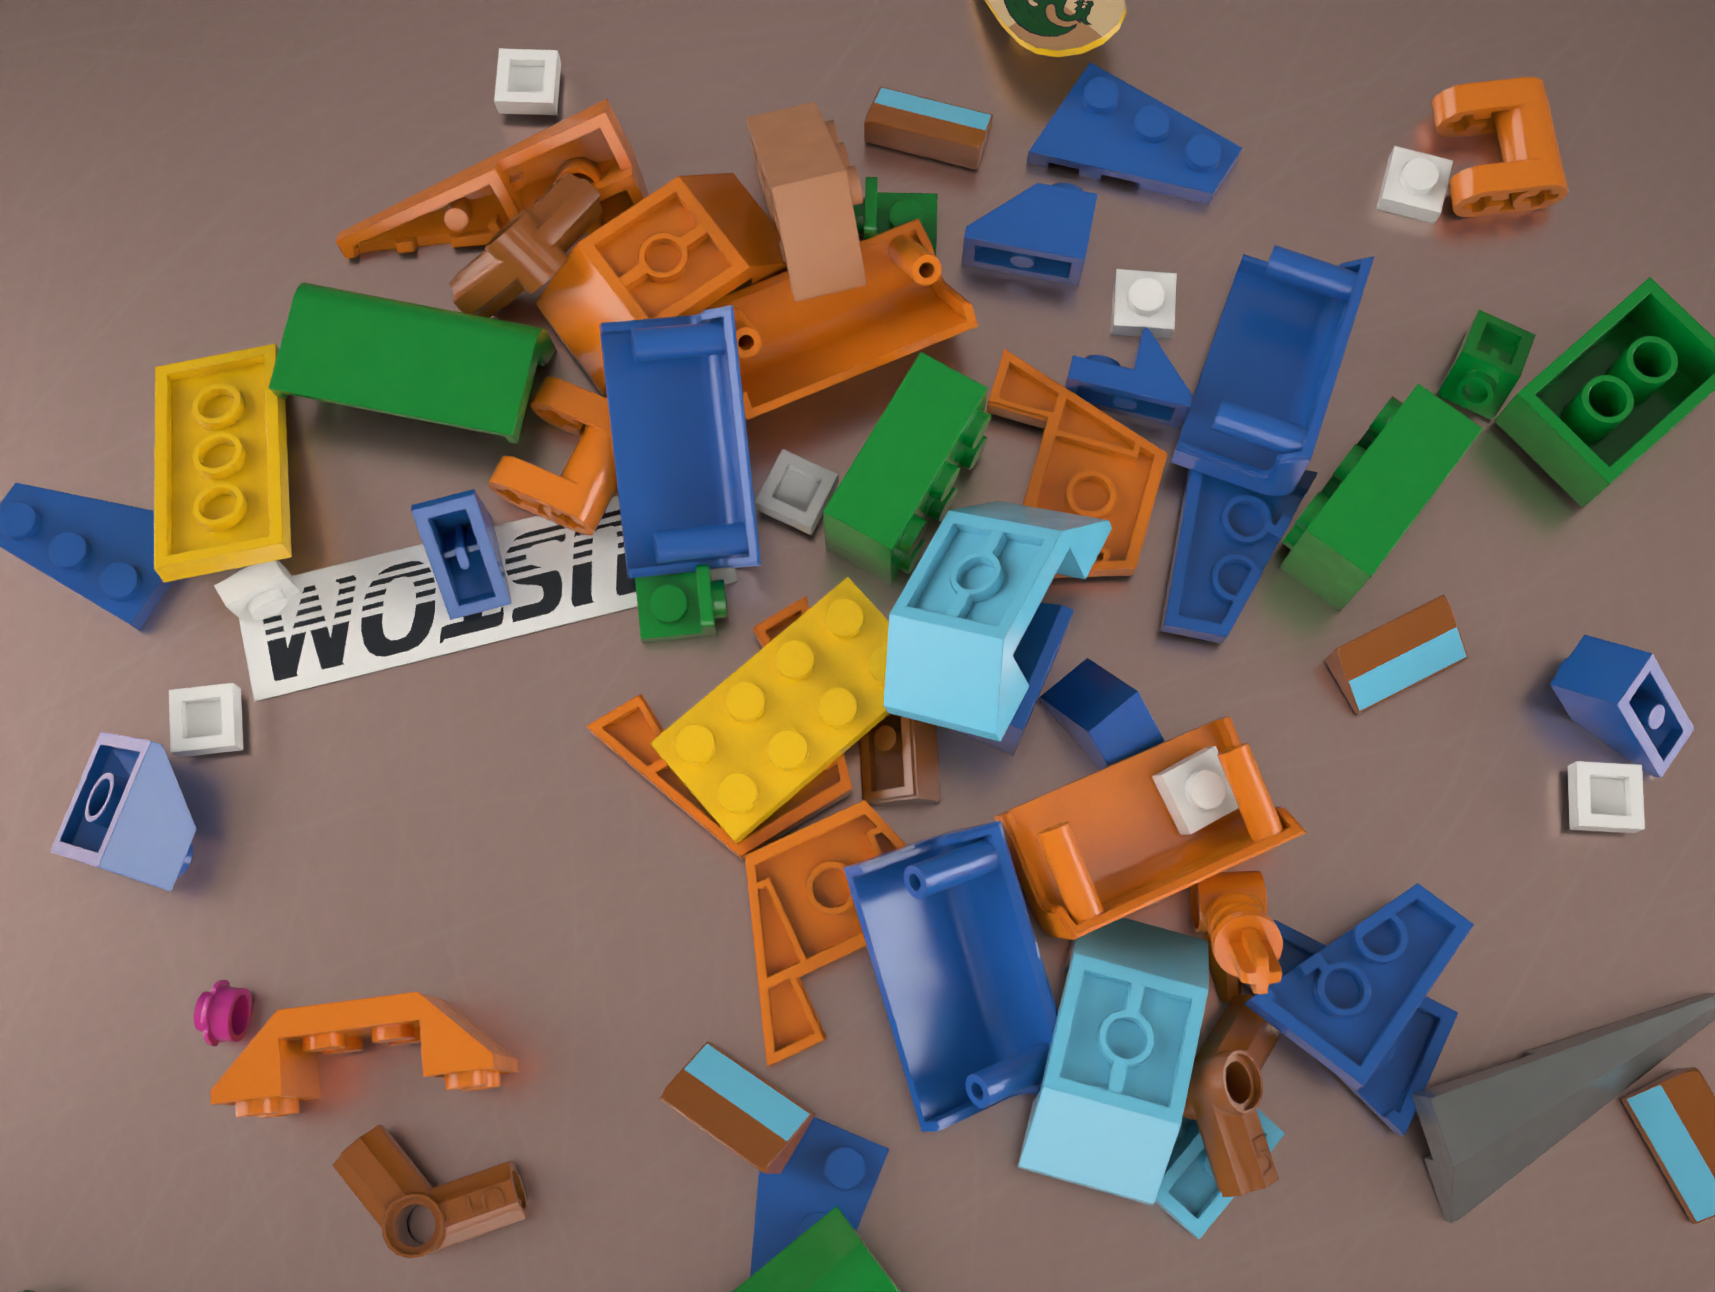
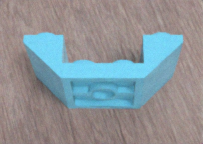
(970, 608)
(1119, 1059)

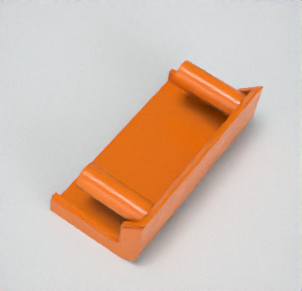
(820, 341)
(1113, 846)

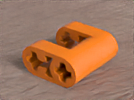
(1532, 162)
(589, 478)

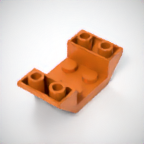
(661, 261)
(283, 1057)

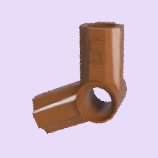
(527, 248)
(1225, 1097)
(393, 1186)

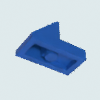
(1145, 392)

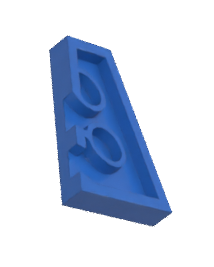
(1134, 137)
(87, 546)
(1222, 551)
(1366, 984)
(1409, 1060)
(822, 1173)

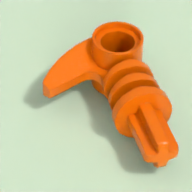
(1239, 933)

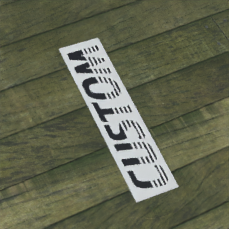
(392, 612)

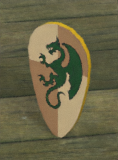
(1059, 26)

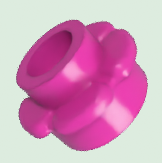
(223, 1013)

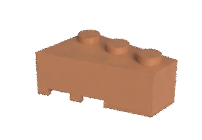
(809, 198)

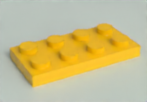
(219, 465)
(783, 713)

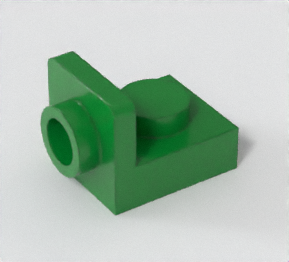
(888, 210)
(1487, 365)
(680, 605)

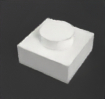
(527, 81)
(1414, 184)
(1143, 301)
(796, 491)
(257, 590)
(205, 720)
(1196, 791)
(1606, 797)

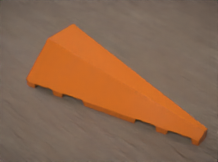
(488, 195)

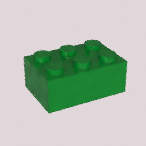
(1613, 392)
(907, 470)
(1376, 495)

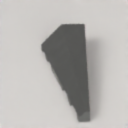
(1511, 1114)

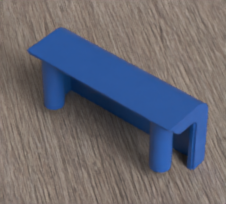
(1271, 370)
(680, 443)
(957, 971)

